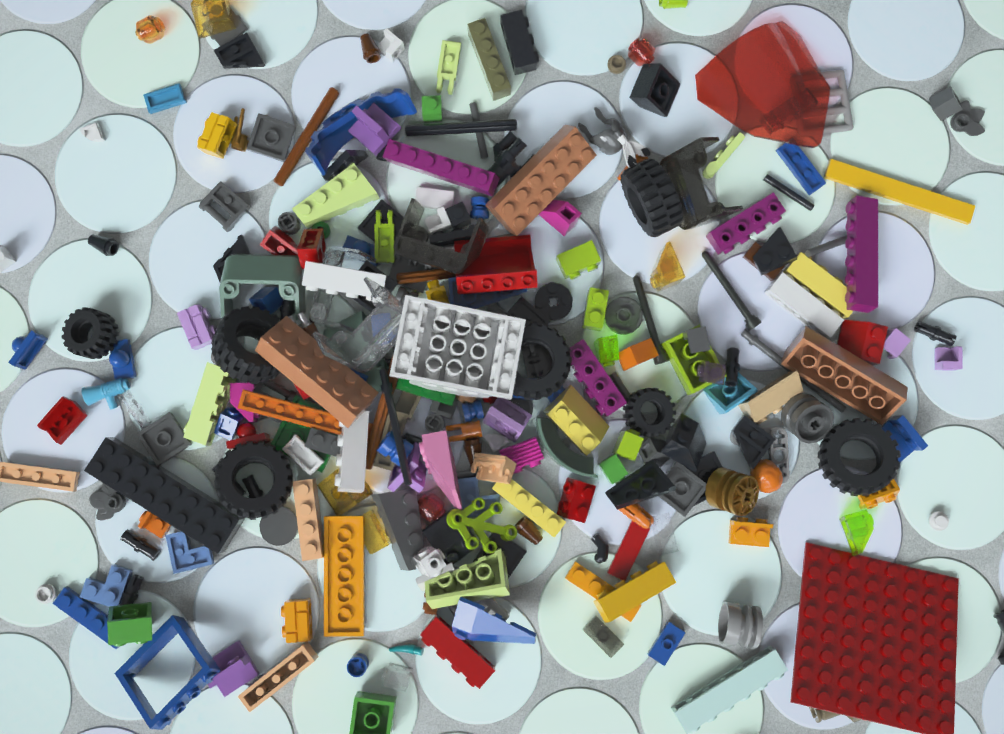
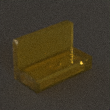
(374, 534)

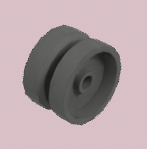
(807, 418)

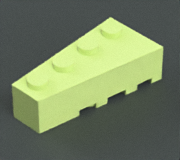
(336, 197)
(209, 403)
(474, 582)

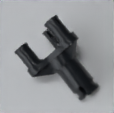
(505, 155)

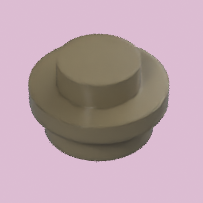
(616, 64)

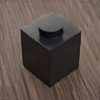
(458, 215)

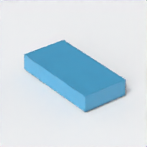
(164, 98)

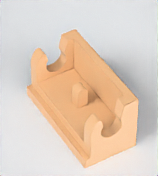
(493, 468)

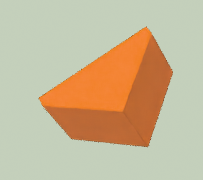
(637, 354)

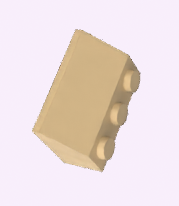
(771, 397)

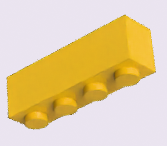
(634, 592)

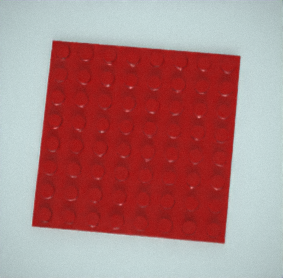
(876, 641)

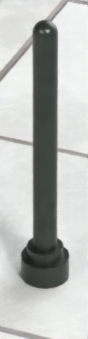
(751, 320)
(663, 357)

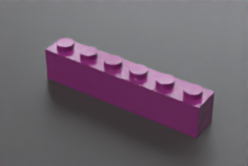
(441, 167)
(862, 254)

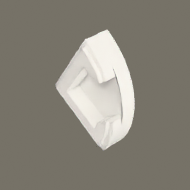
(92, 132)
(496, 441)

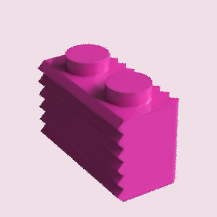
(524, 454)

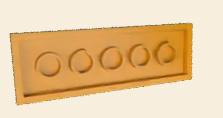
(344, 576)

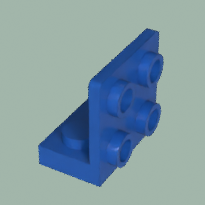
(905, 435)

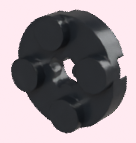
(564, 301)

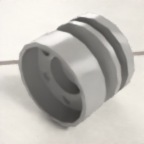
(740, 625)

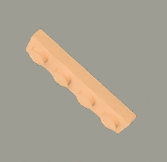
(39, 476)

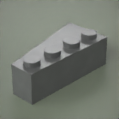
(402, 524)

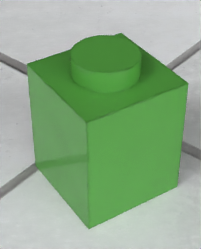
(432, 108)
(613, 469)

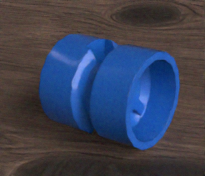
(388, 448)

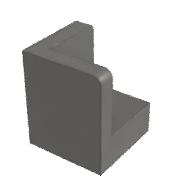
(945, 103)
(697, 339)
(443, 409)
(652, 449)

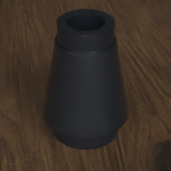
(104, 244)

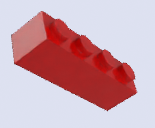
(458, 652)

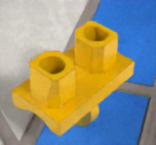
(436, 292)

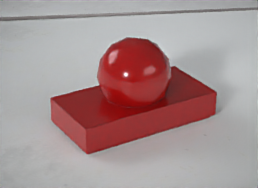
(247, 432)

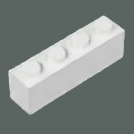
(339, 279)
(803, 305)
(352, 456)

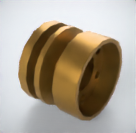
(732, 491)

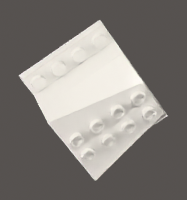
(457, 349)

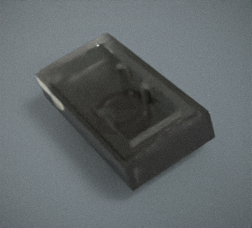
(603, 636)

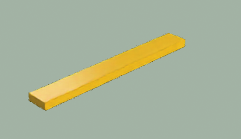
(899, 191)

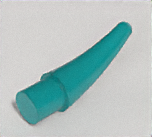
(412, 649)

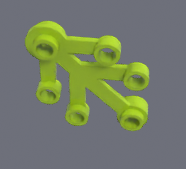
(479, 525)

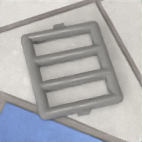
(844, 109)

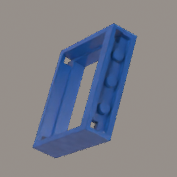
(127, 672)

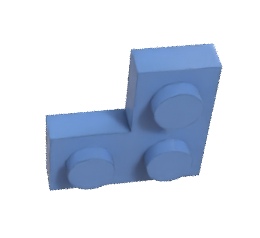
(470, 490)
(185, 558)
(108, 592)

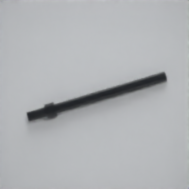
(387, 390)

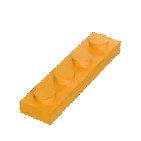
(593, 585)

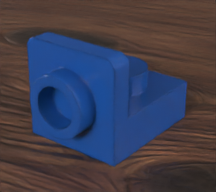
(228, 423)

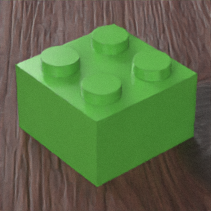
(129, 624)
(372, 713)

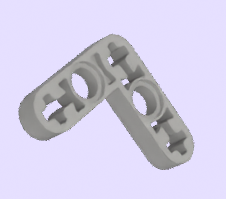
(784, 440)

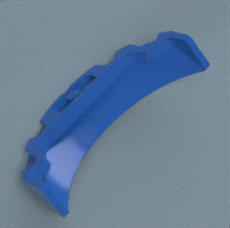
(335, 131)

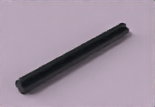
(461, 127)

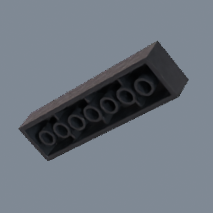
(164, 494)

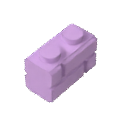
(197, 326)

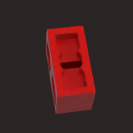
(311, 246)

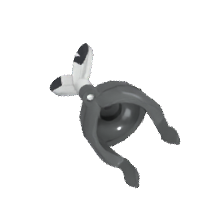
(614, 140)

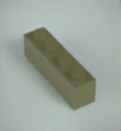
(489, 59)

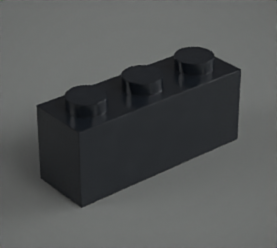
(519, 42)

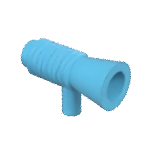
(105, 390)

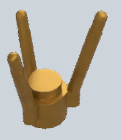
(239, 141)

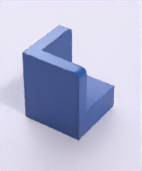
(267, 298)

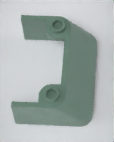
(262, 269)

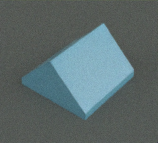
(726, 398)

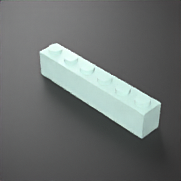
(729, 689)

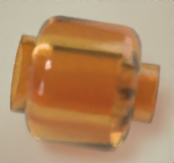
(150, 29)

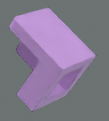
(895, 343)
(948, 358)

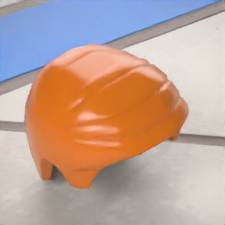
(767, 475)

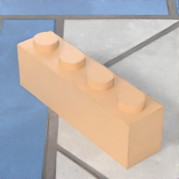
(309, 519)
(278, 676)

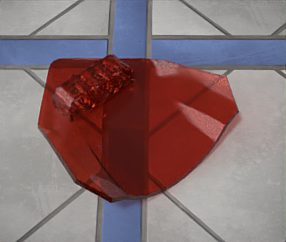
(768, 86)

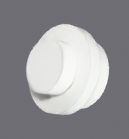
(938, 521)
(45, 594)

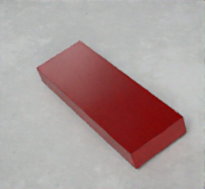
(628, 551)

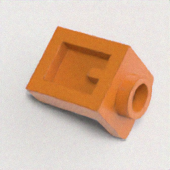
(154, 524)

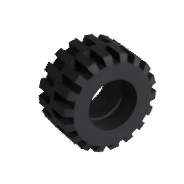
(77, 331)
(664, 410)

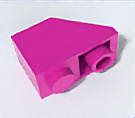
(561, 216)
(235, 394)

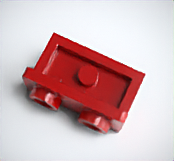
(62, 419)
(575, 500)

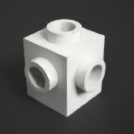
(424, 560)

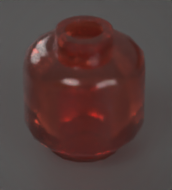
(641, 51)
(431, 507)

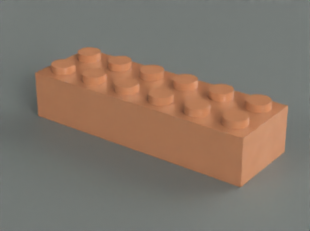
(541, 179)
(844, 375)
(320, 377)

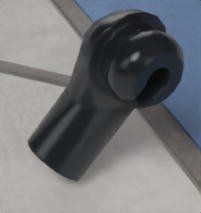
(602, 550)

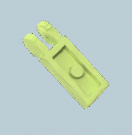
(448, 65)
(721, 156)

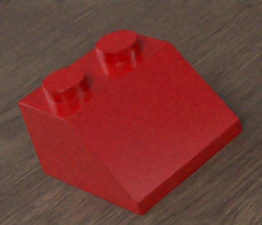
(863, 339)

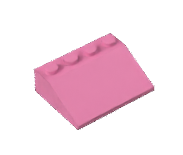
(441, 464)

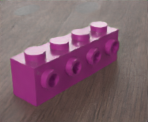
(746, 223)
(595, 379)

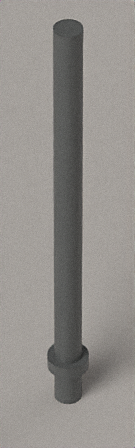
(753, 340)

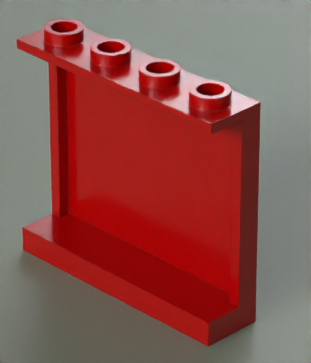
(502, 266)

